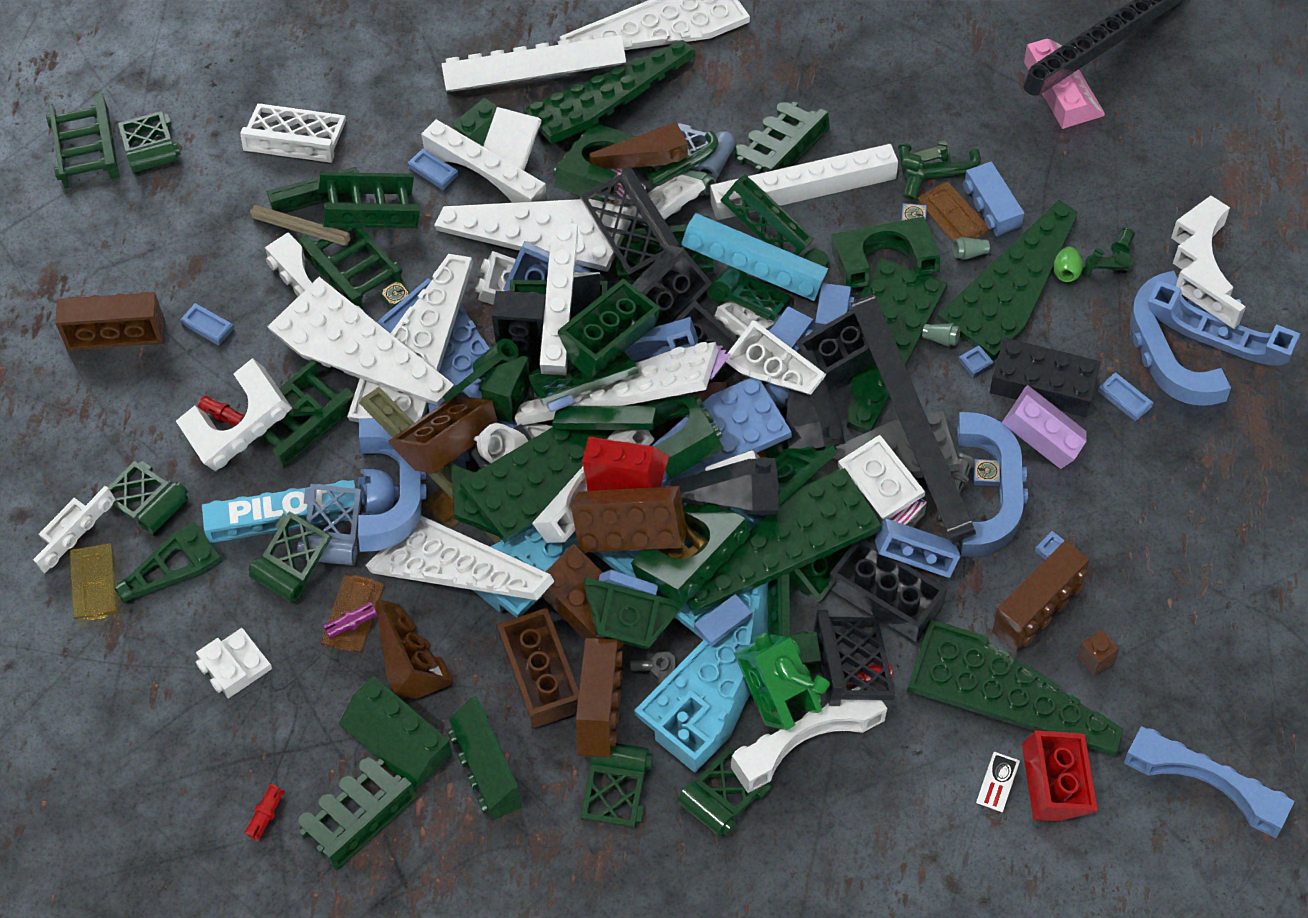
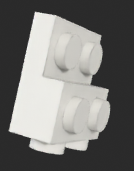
(496, 273)
(737, 318)
(232, 663)

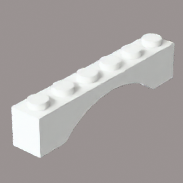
(456, 148)
(289, 260)
(558, 296)
(556, 520)
(758, 762)

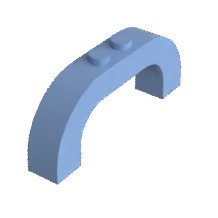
(1263, 348)
(1170, 376)
(997, 439)
(397, 524)

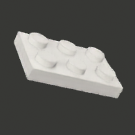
(674, 194)
(882, 478)

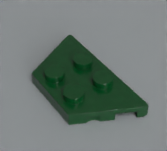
(798, 466)
(463, 507)
(628, 613)

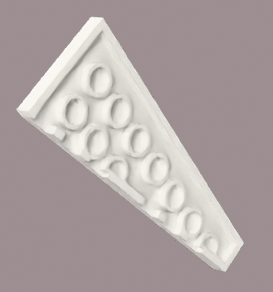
(452, 559)

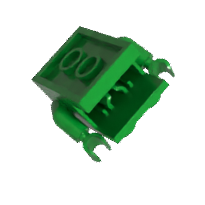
(776, 675)

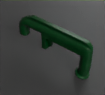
(676, 168)
(943, 168)

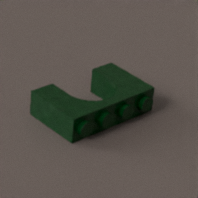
(576, 173)
(907, 236)
(695, 440)
(683, 577)

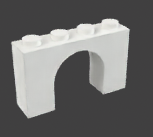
(265, 408)

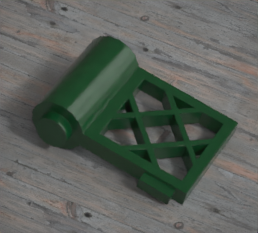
(150, 152)
(734, 286)
(498, 354)
(155, 506)
(278, 575)
(624, 762)
(713, 808)

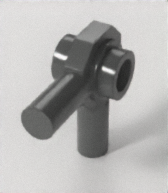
(661, 664)

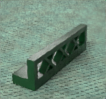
(300, 195)
(768, 211)

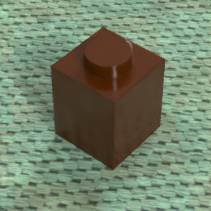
(1098, 652)

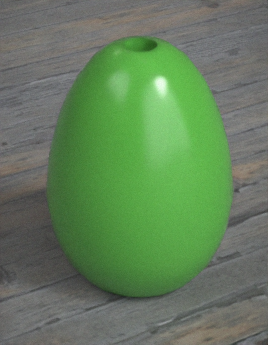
(1068, 264)

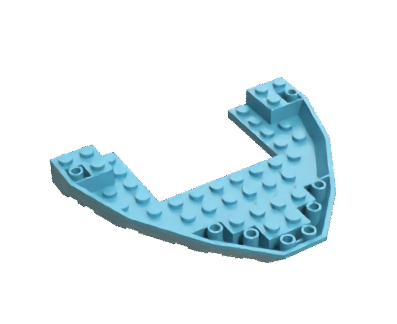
(707, 691)

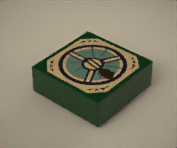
(394, 293)

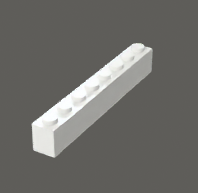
(533, 63)
(815, 178)

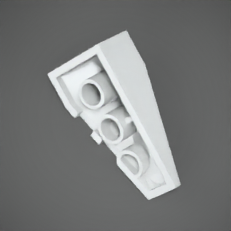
(771, 360)

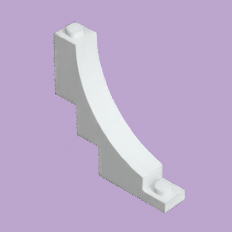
(1200, 274)

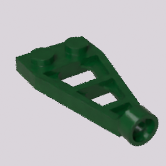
(194, 546)

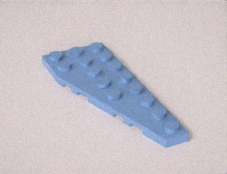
(462, 349)
(745, 420)

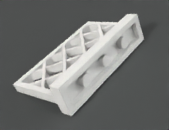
(292, 143)

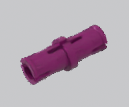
(350, 620)

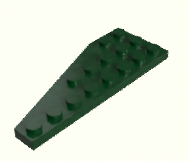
(584, 103)
(1007, 290)
(907, 306)
(526, 480)
(807, 528)
(980, 678)

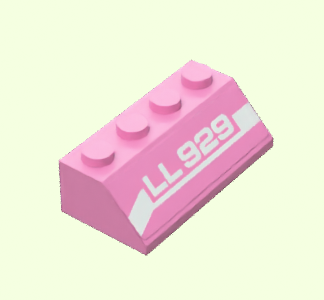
(1070, 98)

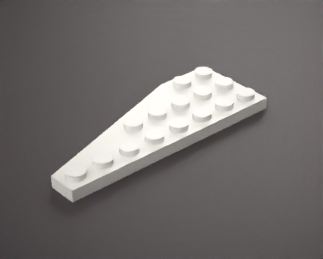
(667, 22)
(532, 222)
(424, 331)
(340, 335)
(658, 377)

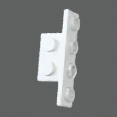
(69, 527)

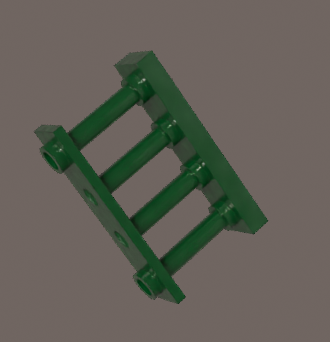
(104, 145)
(363, 214)
(340, 280)
(317, 425)

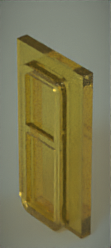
(92, 582)

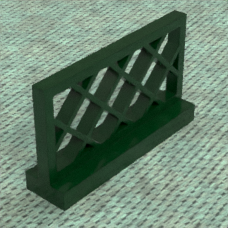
(636, 244)
(576, 381)

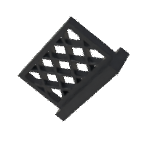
(647, 210)
(832, 664)

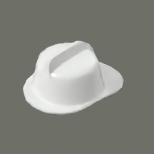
(498, 441)

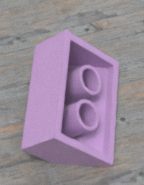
(1045, 428)

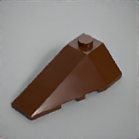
(648, 149)
(407, 657)

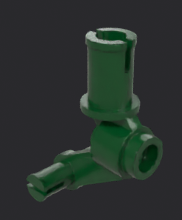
(914, 164)
(1119, 261)

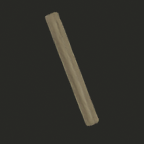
(300, 225)

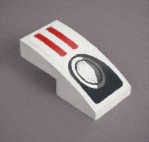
(998, 782)

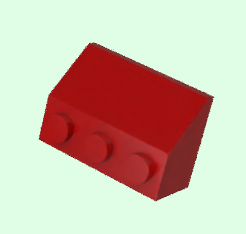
(622, 465)
(1058, 775)

